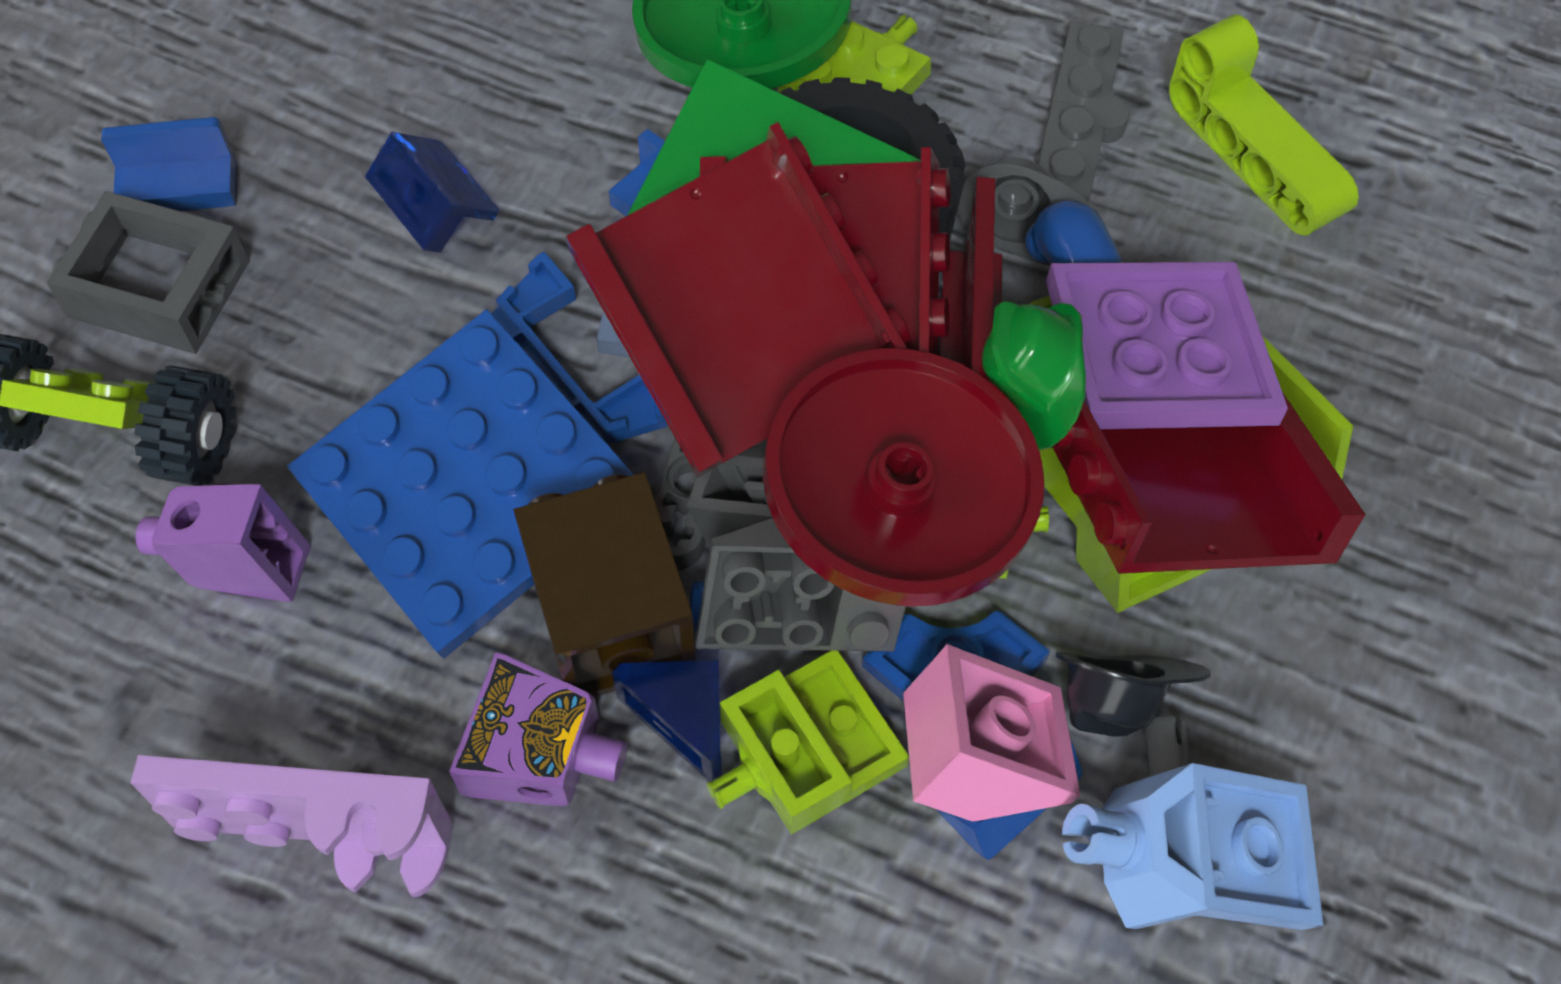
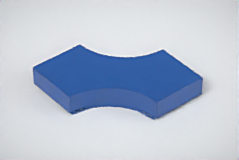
(919, 643)

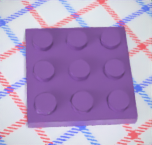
(1169, 345)

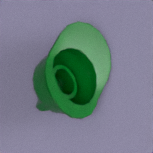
(1039, 365)

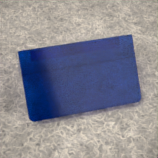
(427, 188)

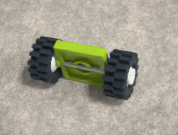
(179, 417)

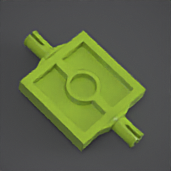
(875, 58)

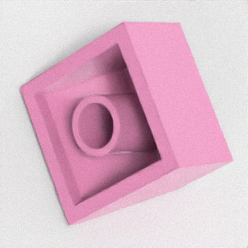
(987, 739)

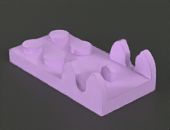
(333, 809)

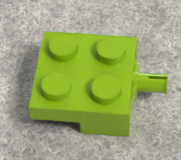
(807, 742)

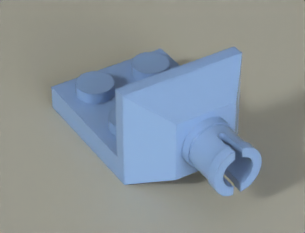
(1204, 848)

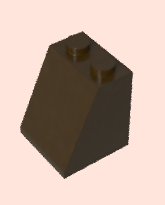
(605, 580)

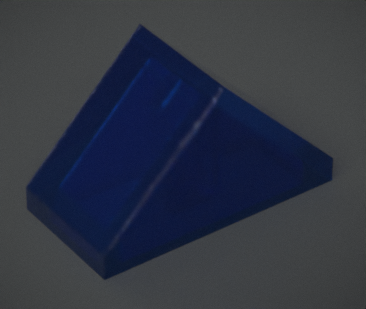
(679, 705)

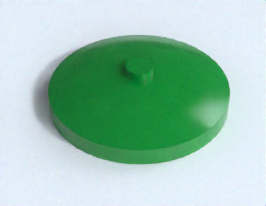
(755, 38)

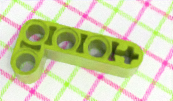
(1253, 131)

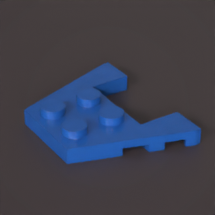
(542, 292)

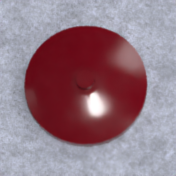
(902, 477)

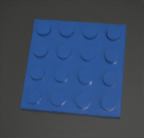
(437, 466)

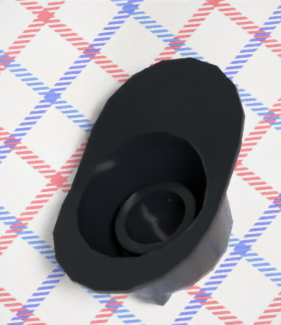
(1122, 691)

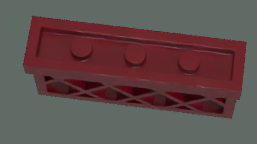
(973, 284)

